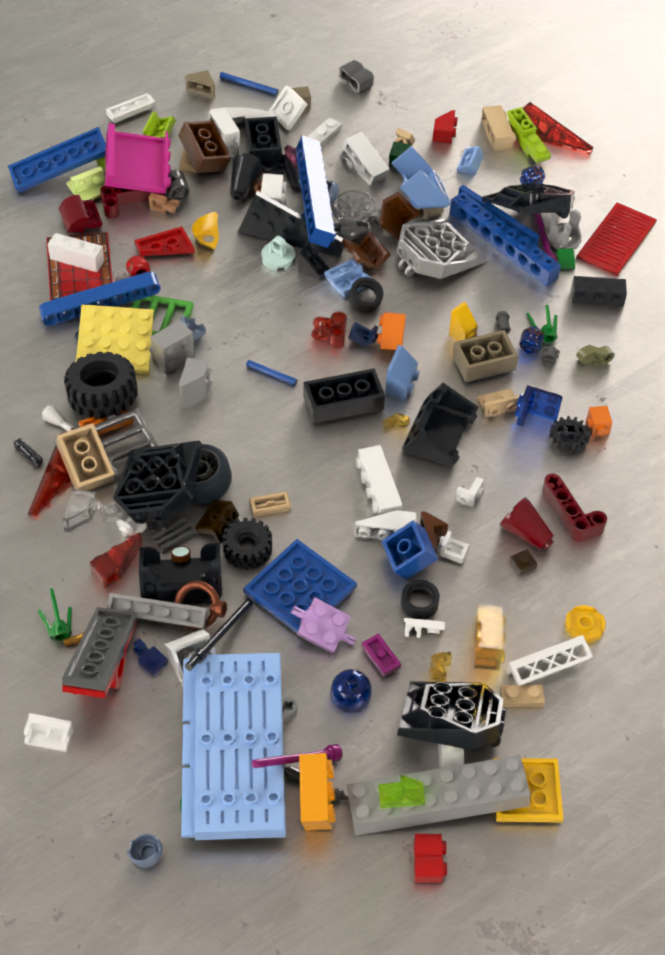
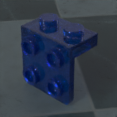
(538, 403)

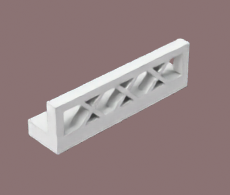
(548, 655)

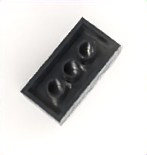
(343, 395)

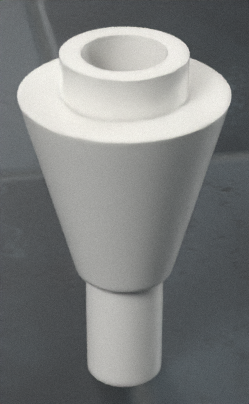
(53, 416)

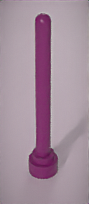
(546, 246)
(333, 752)

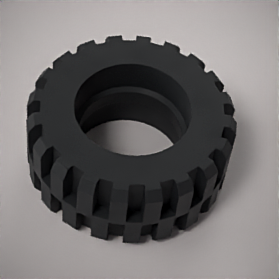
(104, 400)

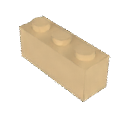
(498, 127)

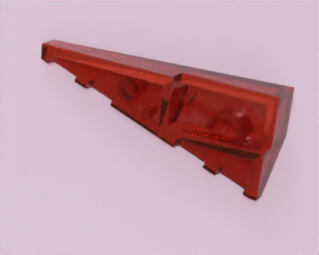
(554, 132)
(52, 482)

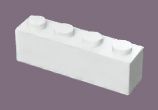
(378, 480)

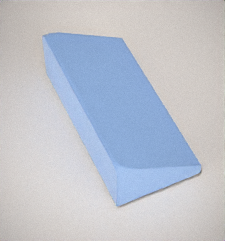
(471, 160)

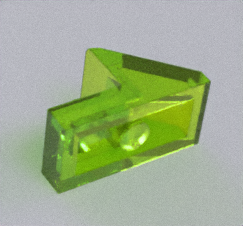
(400, 794)

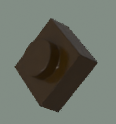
(523, 562)

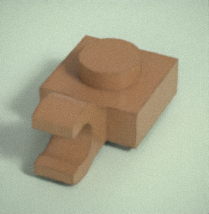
(160, 203)

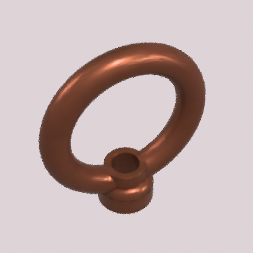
(217, 607)

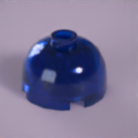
(351, 690)

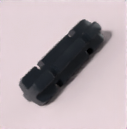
(28, 452)

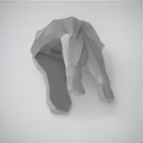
(560, 233)

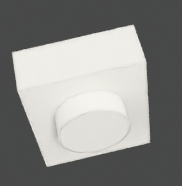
(470, 496)
(130, 528)
(452, 548)

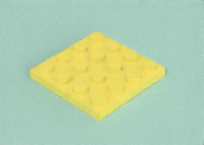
(117, 331)

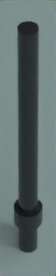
(201, 653)

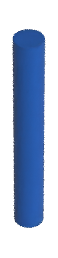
(271, 372)

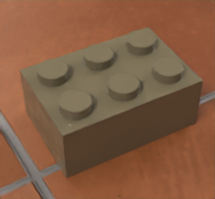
(485, 356)

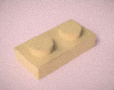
(524, 696)

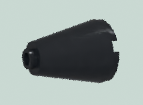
(245, 175)

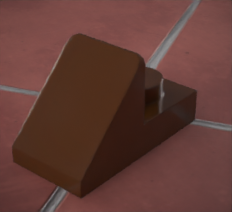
(433, 527)

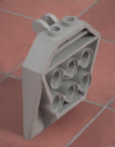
(436, 249)

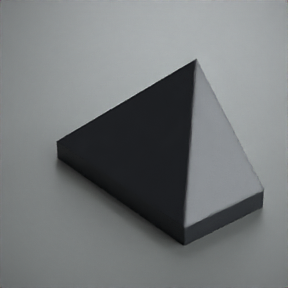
(311, 263)

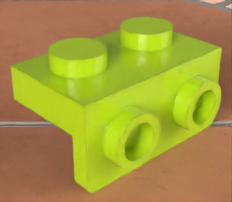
(158, 126)

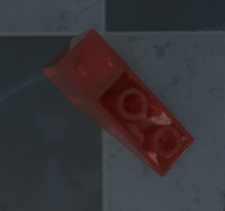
(114, 563)

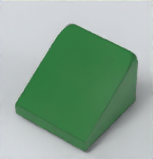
(566, 258)

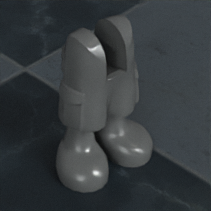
(351, 229)

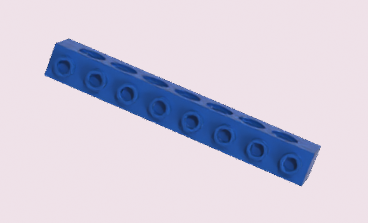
(505, 239)

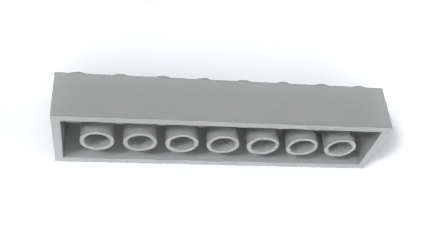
(448, 795)

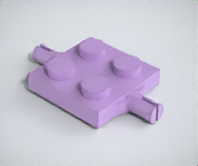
(323, 625)

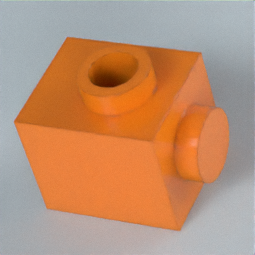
(599, 420)

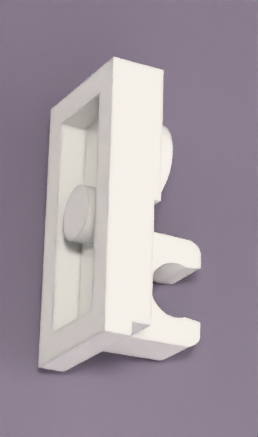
(418, 624)

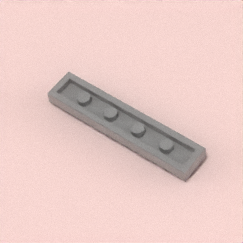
(160, 610)

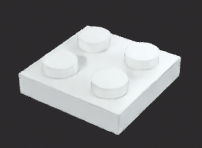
(288, 107)

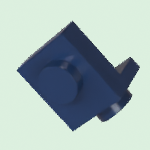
(363, 335)

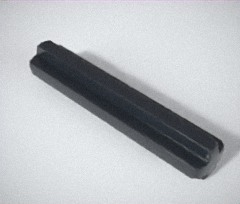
(291, 173)

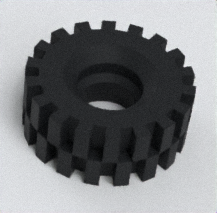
(247, 531)

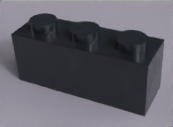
(599, 291)

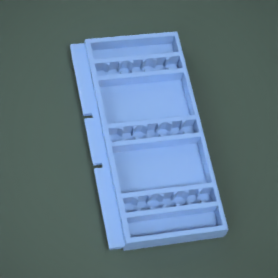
(232, 720)

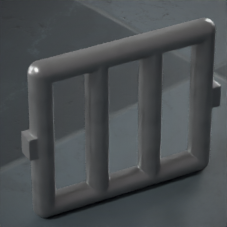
(113, 420)

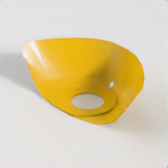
(206, 226)

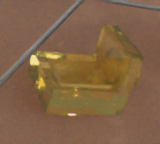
(437, 664)

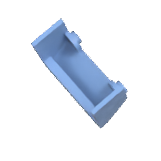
(421, 181)

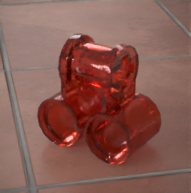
(331, 329)

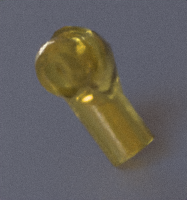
(396, 419)

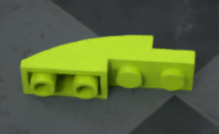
(526, 135)

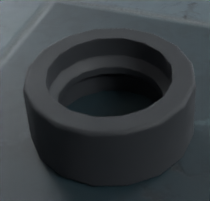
(368, 283)
(420, 586)

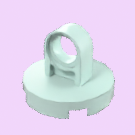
(278, 254)

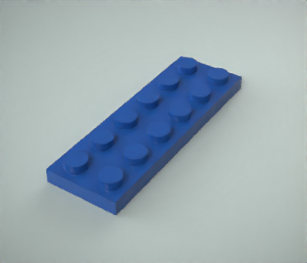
(58, 160)

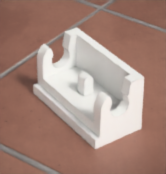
(48, 732)

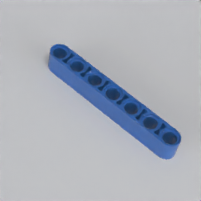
(110, 295)

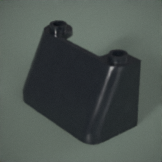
(440, 426)
(164, 578)

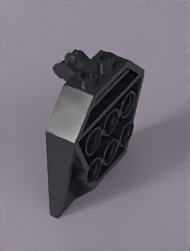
(534, 198)
(158, 482)
(453, 714)

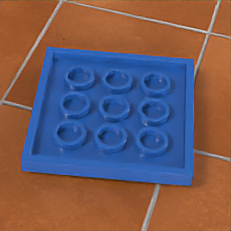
(296, 580)

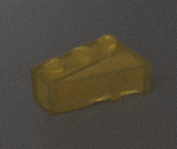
(489, 637)

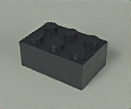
(263, 139)

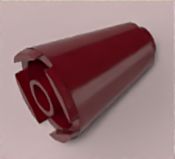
(528, 525)

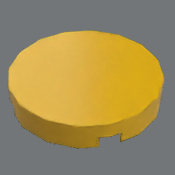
(585, 621)

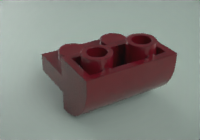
(79, 214)

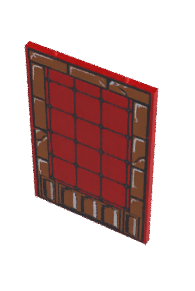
(69, 279)

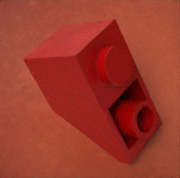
(444, 127)

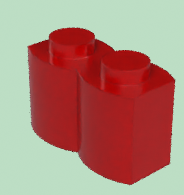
(428, 858)

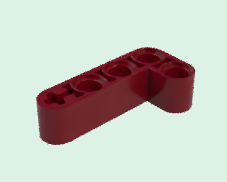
(114, 197)
(569, 511)

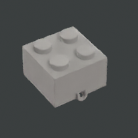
(172, 346)

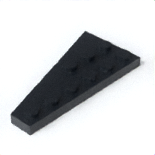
(271, 219)

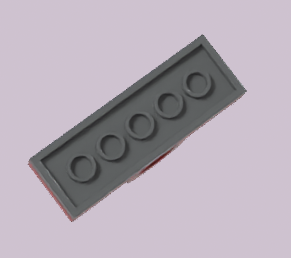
(100, 654)

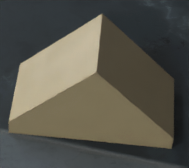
(201, 83)

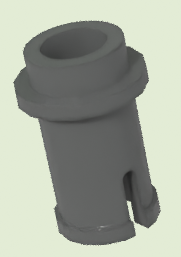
(503, 321)

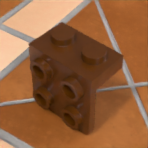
(395, 212)
(368, 251)

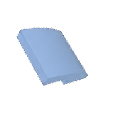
(344, 276)

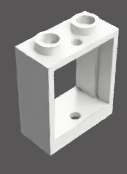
(227, 130)

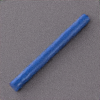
(268, 89)

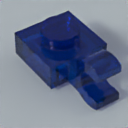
(150, 658)

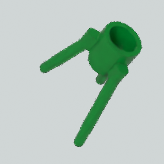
(549, 332)
(60, 628)

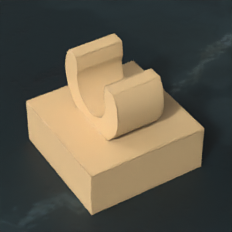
(404, 136)

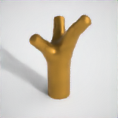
(73, 639)

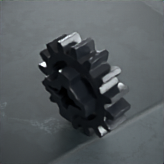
(571, 434)

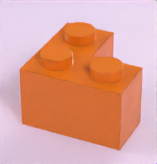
(392, 330)

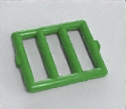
(172, 303)

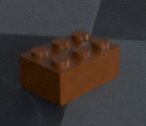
(204, 146)

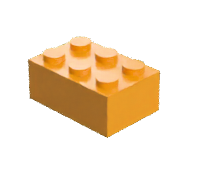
(316, 792)

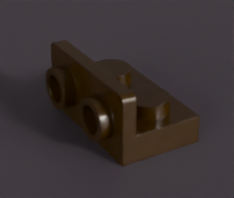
(217, 518)

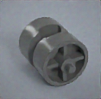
(178, 187)

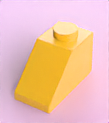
(462, 323)

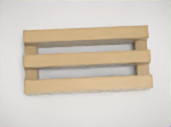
(270, 506)

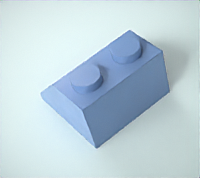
(401, 374)

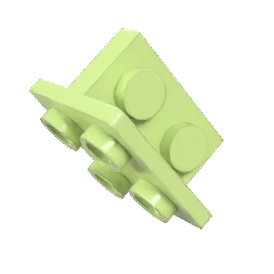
(87, 184)

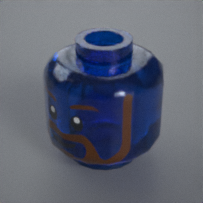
(532, 175)
(531, 340)

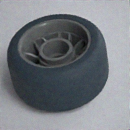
(212, 475)

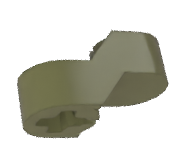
(595, 355)

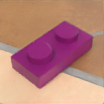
(381, 655)

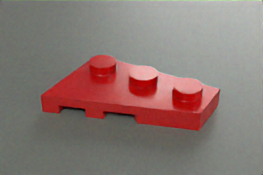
(165, 243)

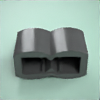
(356, 76)

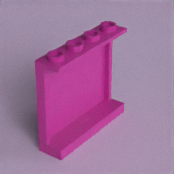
(137, 161)

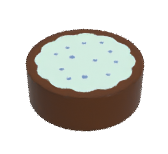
(180, 554)

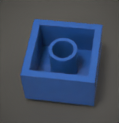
(409, 550)

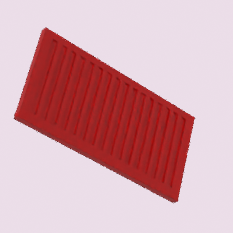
(616, 238)

